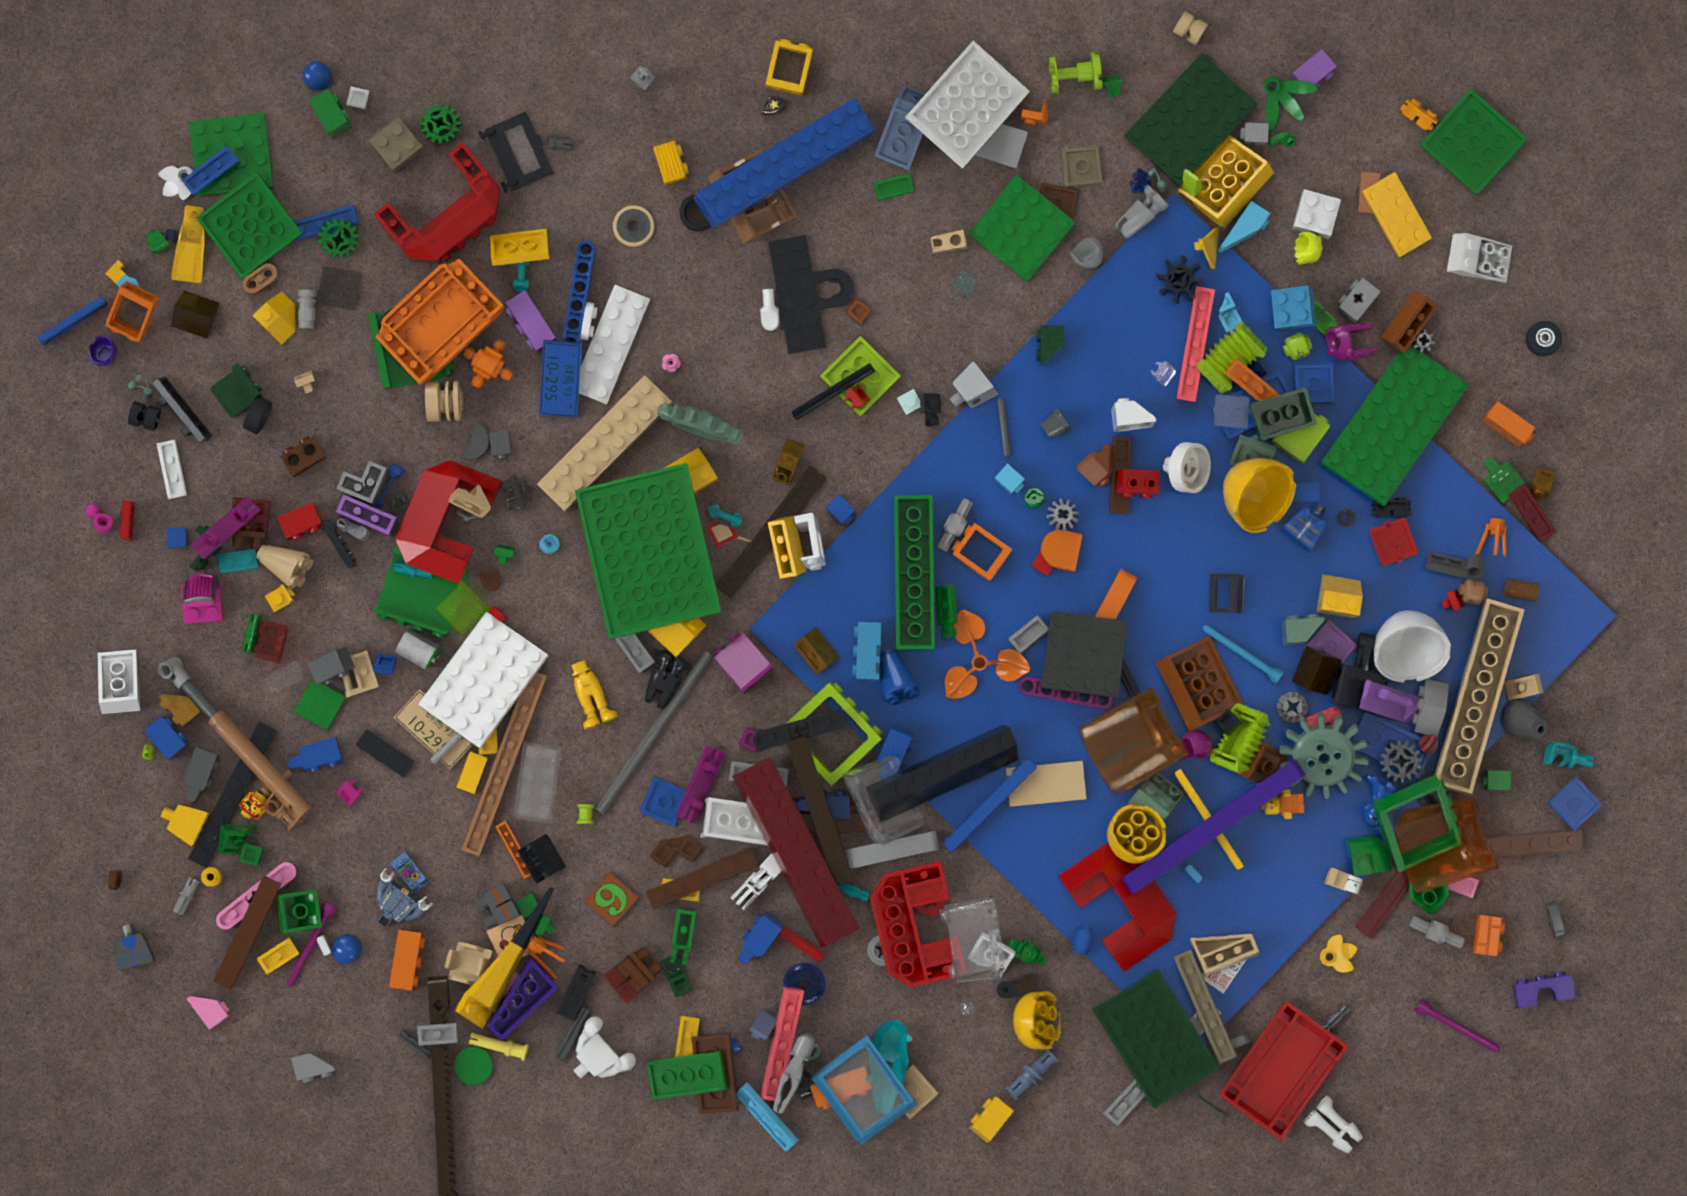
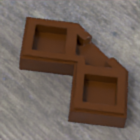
(683, 845)

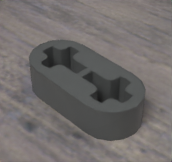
(1555, 920)
(1240, 1040)

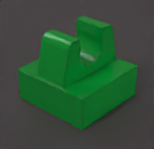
(504, 552)
(544, 926)

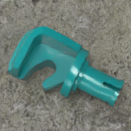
(1568, 754)

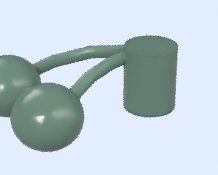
(1161, 185)
(133, 385)

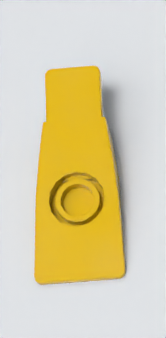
(189, 248)

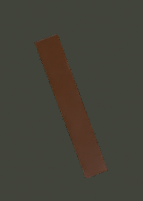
(247, 933)

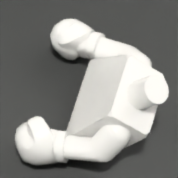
(597, 1055)

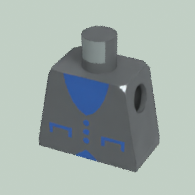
(132, 949)

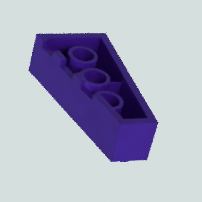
(523, 997)

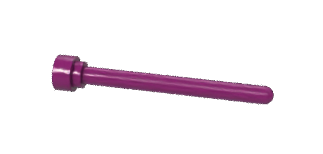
(327, 910)
(1425, 1008)

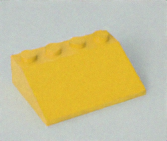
(1229, 181)

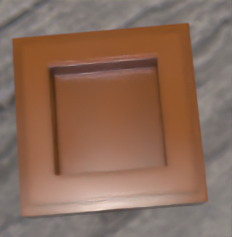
(858, 311)

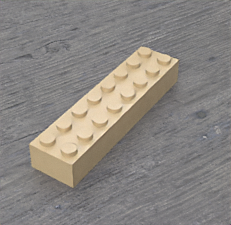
(604, 443)

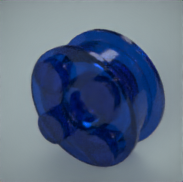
(809, 972)

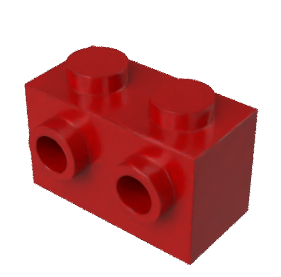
(1137, 482)
(300, 521)

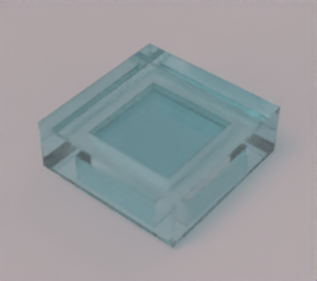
(964, 282)

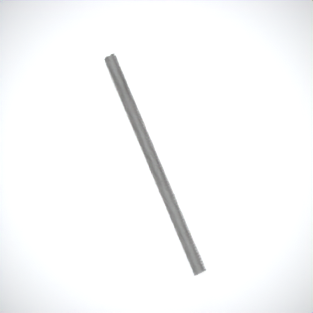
(647, 741)

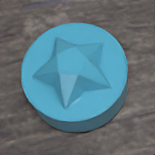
(549, 544)

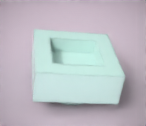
(909, 401)

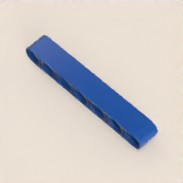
(575, 296)

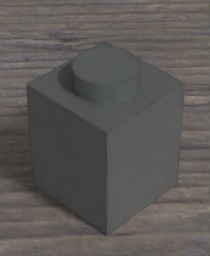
(500, 444)

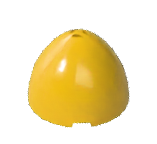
(1258, 493)

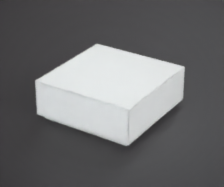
(358, 98)
(324, 945)

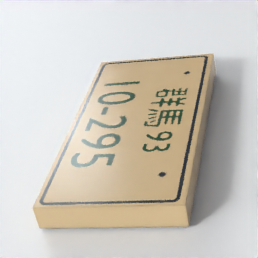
(430, 730)

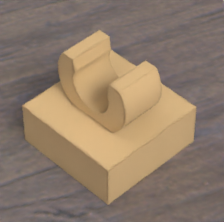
(305, 380)

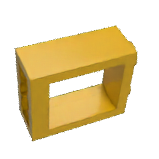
(783, 85)

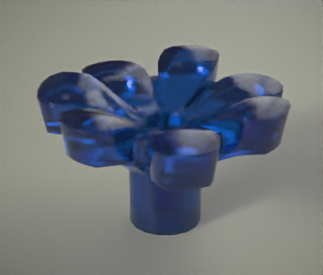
(1140, 181)

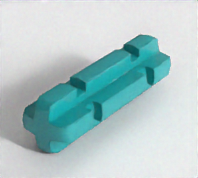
(854, 891)

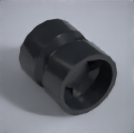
(148, 421)

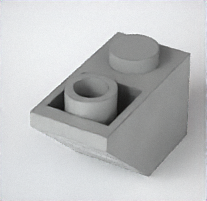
(311, 1065)

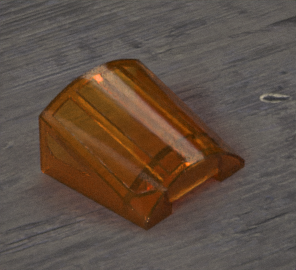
(1131, 741)
(1467, 860)

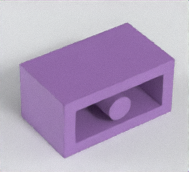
(1315, 69)

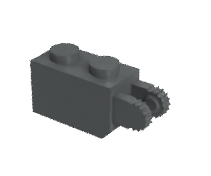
(200, 772)

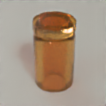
(1521, 589)

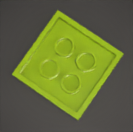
(855, 358)

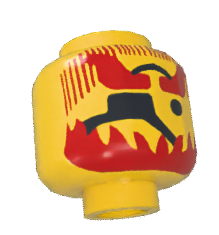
(253, 805)

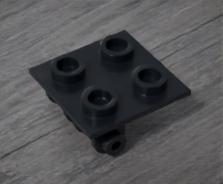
(541, 858)

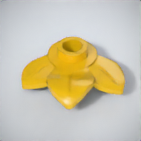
(1341, 954)

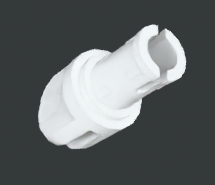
(769, 311)

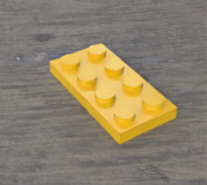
(1396, 214)

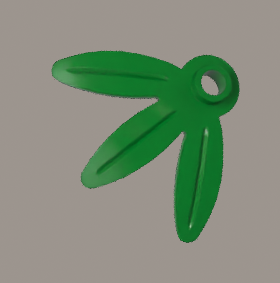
(1281, 94)

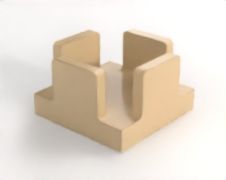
(468, 962)

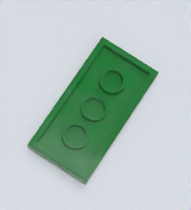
(686, 1075)

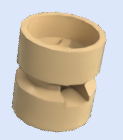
(1190, 28)

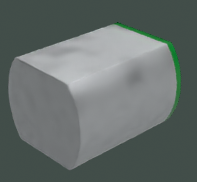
(418, 649)

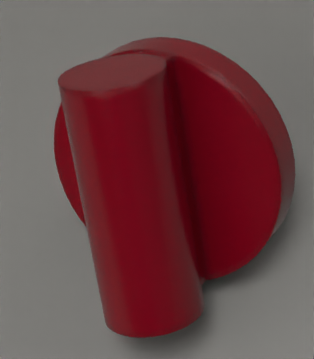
(1428, 744)

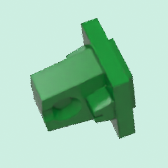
(1112, 84)

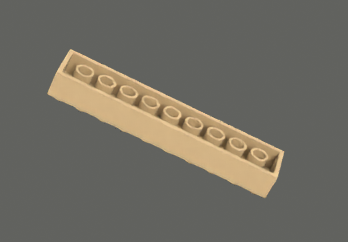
(1478, 696)

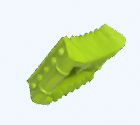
(1240, 345)
(1242, 743)

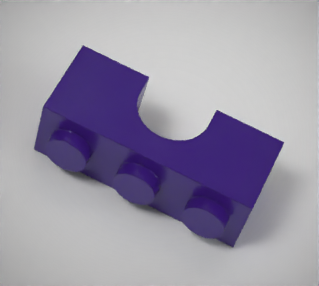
(1526, 992)

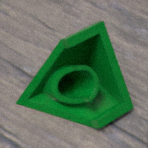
(233, 837)
(1430, 900)

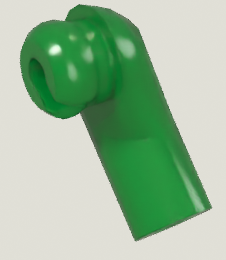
(1282, 138)

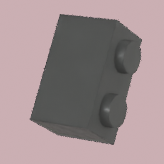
(331, 665)

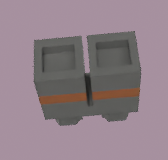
(499, 914)

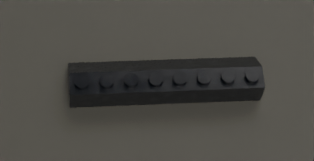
(943, 772)

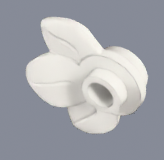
(174, 182)

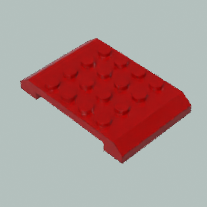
(1283, 1070)

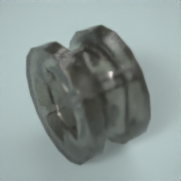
(1351, 520)

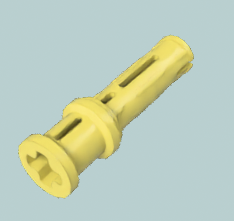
(508, 1048)

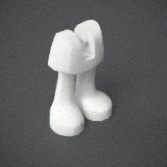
(1316, 1119)

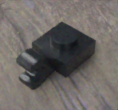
(930, 405)

